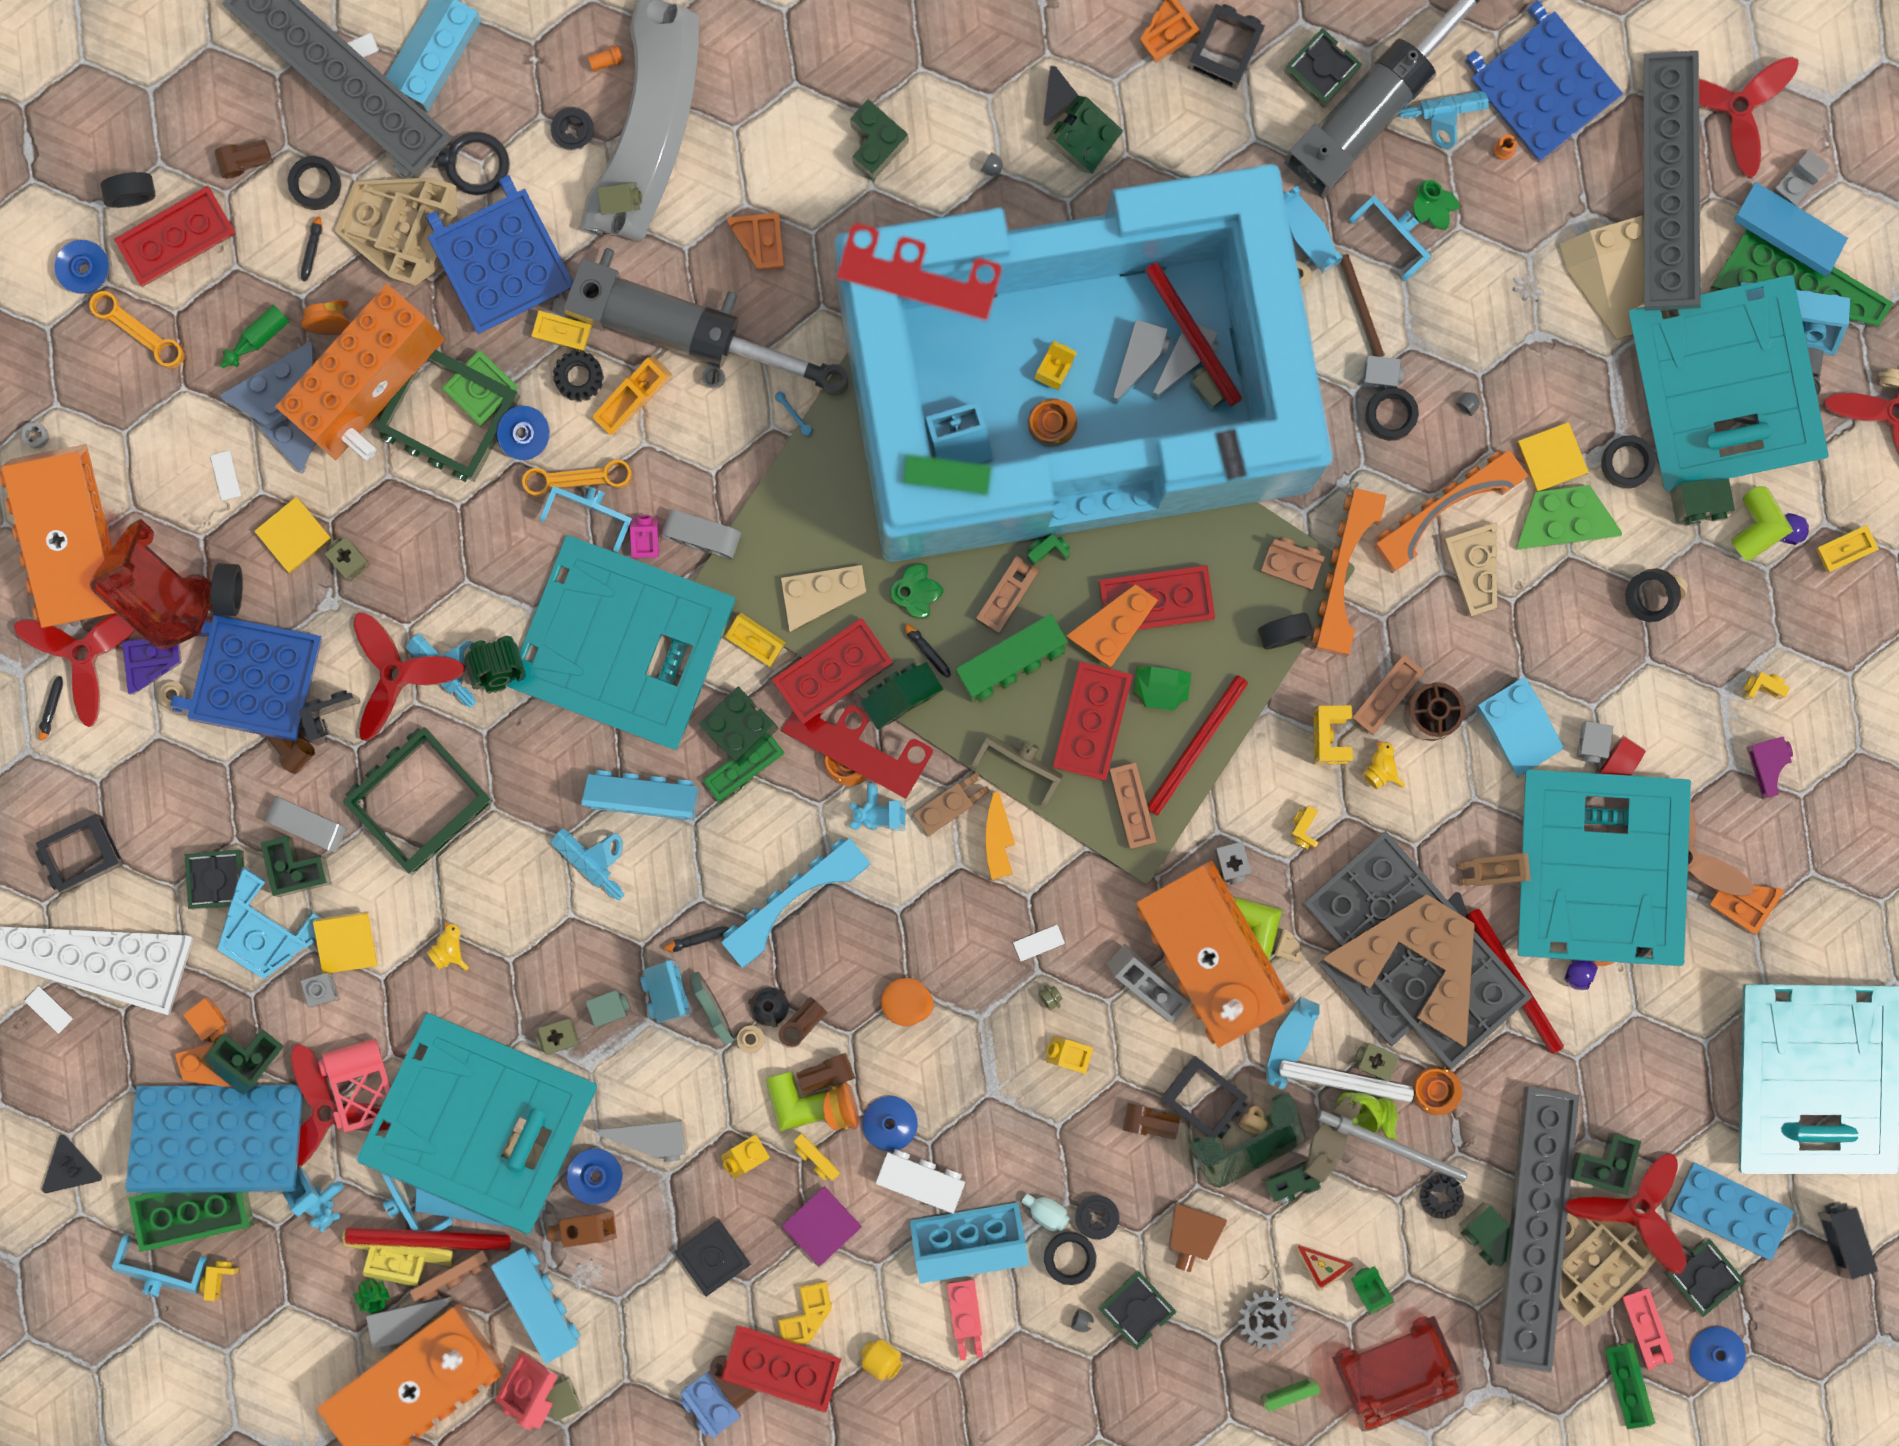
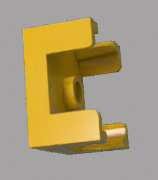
(1324, 735)

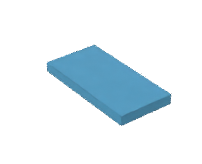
(1791, 229)

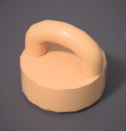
(1252, 1123)

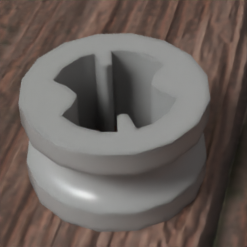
(39, 442)

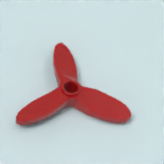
(1744, 130)
(1866, 408)
(100, 640)
(385, 656)
(318, 1094)
(1651, 1227)

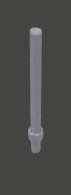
(1345, 1126)

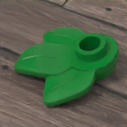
(1434, 204)
(920, 591)

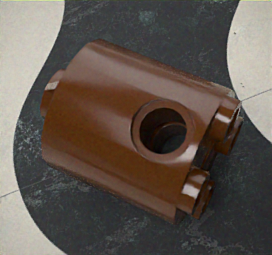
(1434, 698)

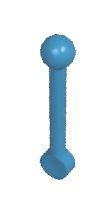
(805, 429)

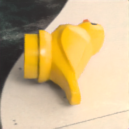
(1382, 767)
(448, 948)

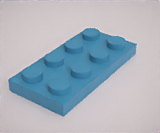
(1731, 1211)

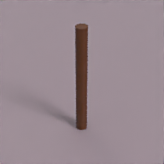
(1361, 306)

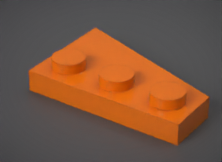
(1114, 626)

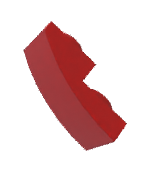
(1623, 758)

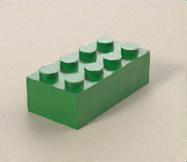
(1011, 658)
(187, 1216)

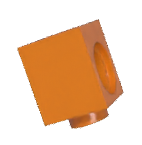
(207, 1020)

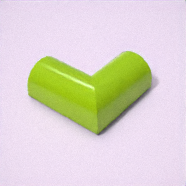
(1769, 524)
(1263, 921)
(788, 1107)

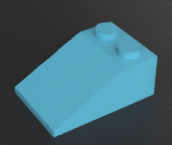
(1520, 726)
(665, 991)

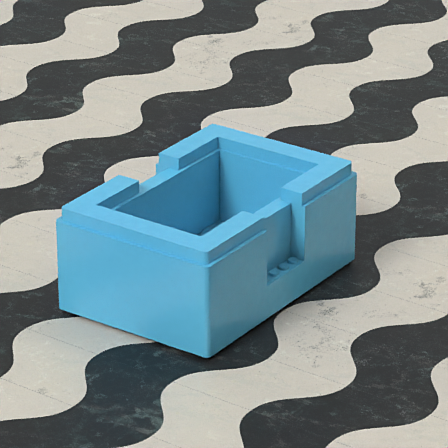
(1061, 282)

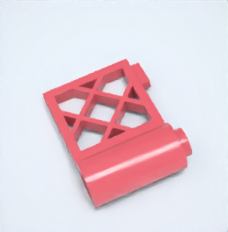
(349, 1064)

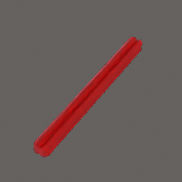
(1193, 334)
(1197, 745)
(1531, 1007)
(427, 1239)

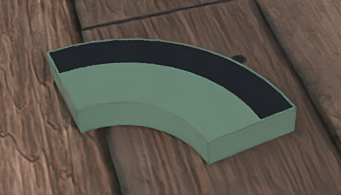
(712, 1008)

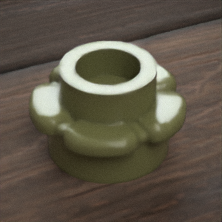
(1050, 997)

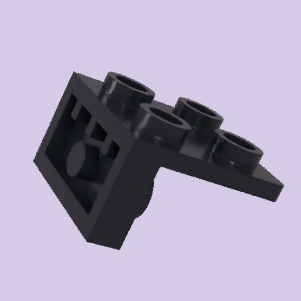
(317, 728)

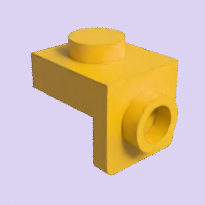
(1055, 365)
(1771, 684)
(1303, 820)
(744, 1157)
(211, 1284)

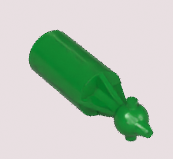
(256, 335)

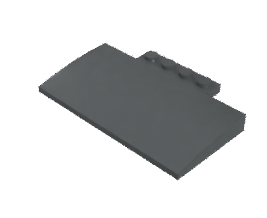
(1370, 891)

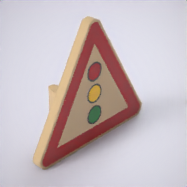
(1322, 1267)

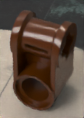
(735, 1394)

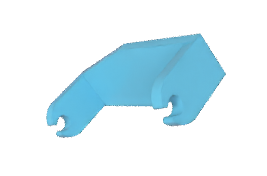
(1402, 225)
(1310, 232)
(592, 503)
(1291, 1038)
(400, 1204)
(153, 1280)

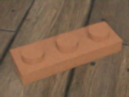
(1388, 694)
(1132, 806)
(451, 1277)

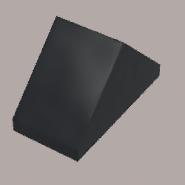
(1059, 96)

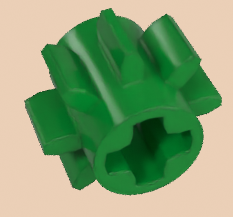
(371, 1296)

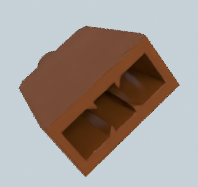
(591, 1229)
(1193, 1235)

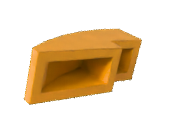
(632, 395)
(997, 839)

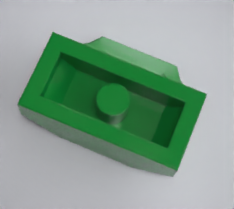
(1161, 687)

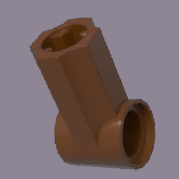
(235, 159)
(292, 754)
(803, 1021)
(830, 1072)
(1145, 1121)

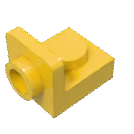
(1069, 1054)

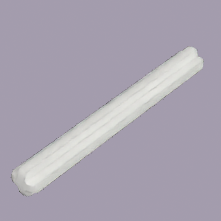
(1346, 1081)

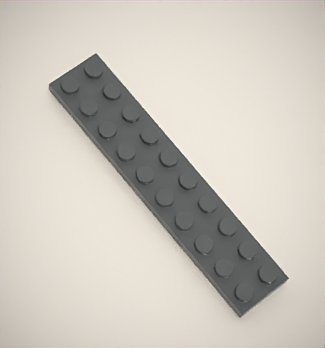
(345, 79)
(1671, 181)
(1537, 1229)

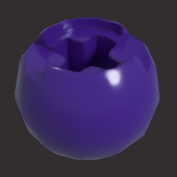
(1800, 527)
(1580, 974)

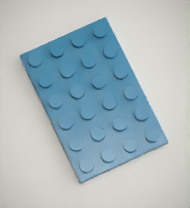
(214, 1139)

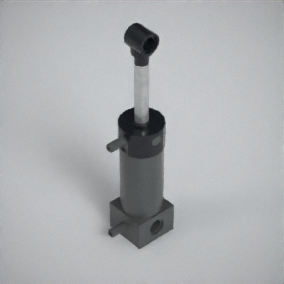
(1398, 76)
(676, 323)

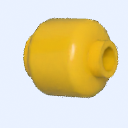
(881, 1359)

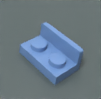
(709, 1405)

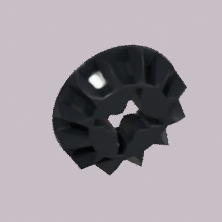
(577, 117)
(1430, 1202)
(1096, 1230)

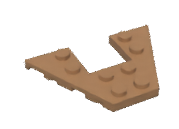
(1436, 936)

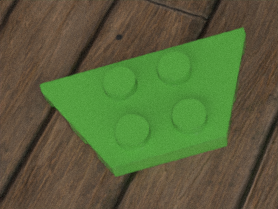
(1566, 518)

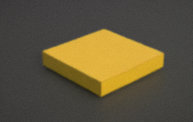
(1552, 457)
(293, 535)
(345, 942)

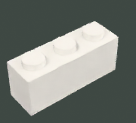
(921, 1181)

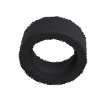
(312, 162)
(128, 190)
(1404, 397)
(1649, 461)
(226, 589)
(1634, 603)
(1285, 631)
(1090, 1264)

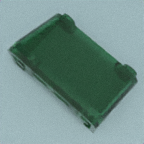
(1225, 1167)

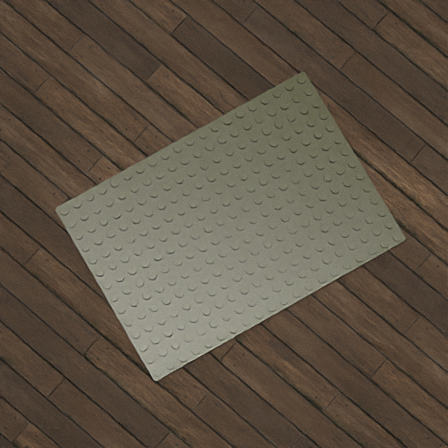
(820, 516)

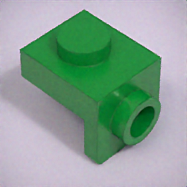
(1041, 549)
(1371, 1289)

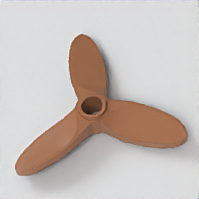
(1713, 871)

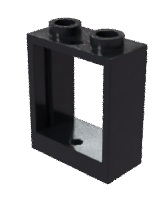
(1216, 70)
(104, 841)
(1183, 1079)
(1847, 1240)

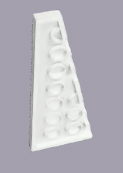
(114, 964)

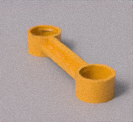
(136, 329)
(577, 478)

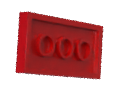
(175, 236)
(1181, 594)
(832, 671)
(1092, 721)
(780, 1369)

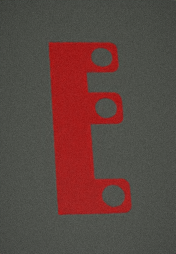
(908, 281)
(846, 748)

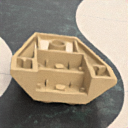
(390, 223)
(1610, 271)
(1599, 1265)

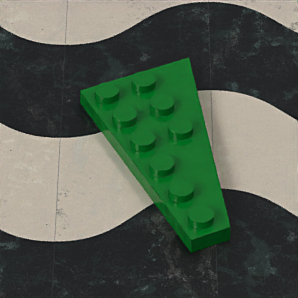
(1759, 261)

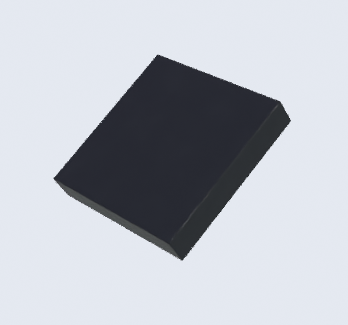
(712, 1258)

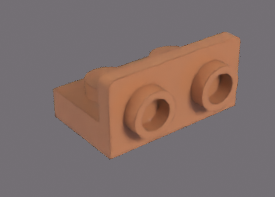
(1292, 563)

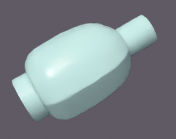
(1047, 1212)

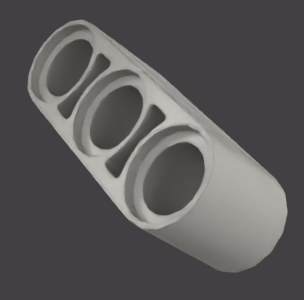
(701, 534)
(305, 824)

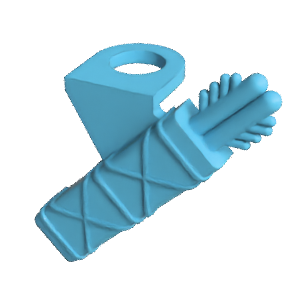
(1444, 113)
(421, 648)
(593, 860)

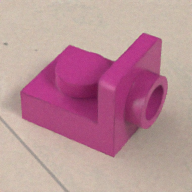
(644, 537)

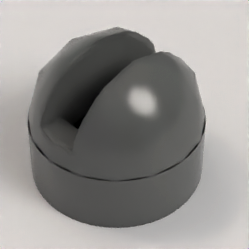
(992, 165)
(709, 377)
(1468, 403)
(1081, 1320)

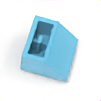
(960, 435)

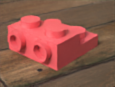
(526, 1391)

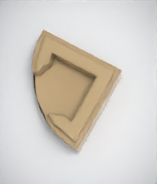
(1288, 947)

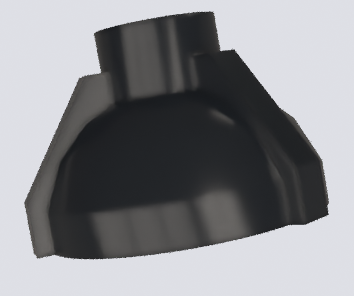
(779, 1011)

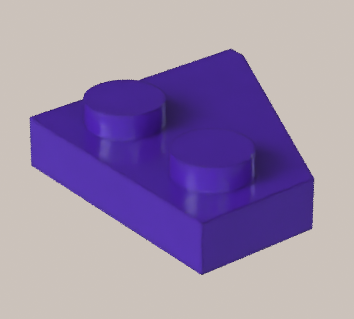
(147, 663)

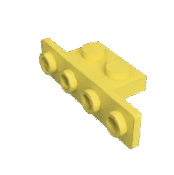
(401, 1264)

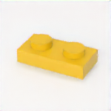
(561, 331)
(1847, 549)
(755, 639)
(807, 1149)

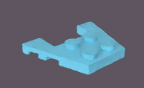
(254, 937)

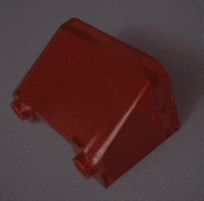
(150, 592)
(1399, 1375)

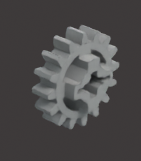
(1258, 1330)

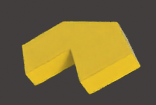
(816, 1308)

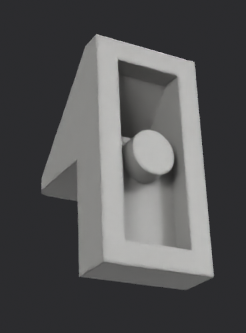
(1801, 178)

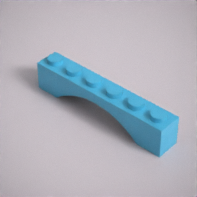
(751, 938)

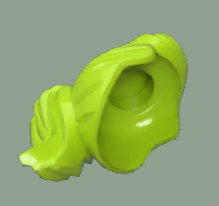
(1374, 1113)

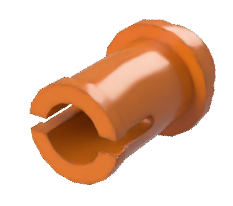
(606, 58)
(1505, 153)

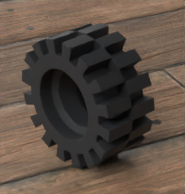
(578, 359)

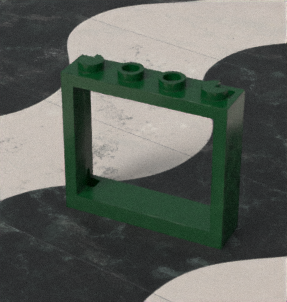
(435, 458)
(445, 835)

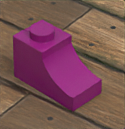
(1767, 762)

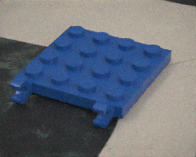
(1545, 84)
(499, 259)
(252, 678)

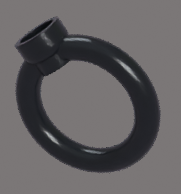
(448, 160)

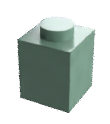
(608, 1008)

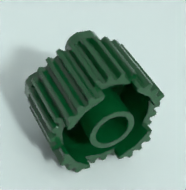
(494, 664)

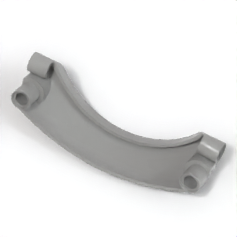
(662, 93)

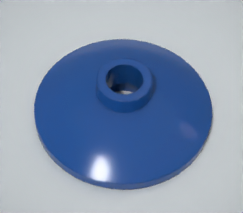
(75, 255)
(534, 437)
(900, 1112)
(580, 1179)
(1704, 1351)

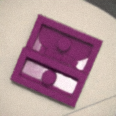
(821, 1226)

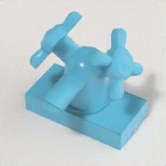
(878, 816)
(312, 1201)

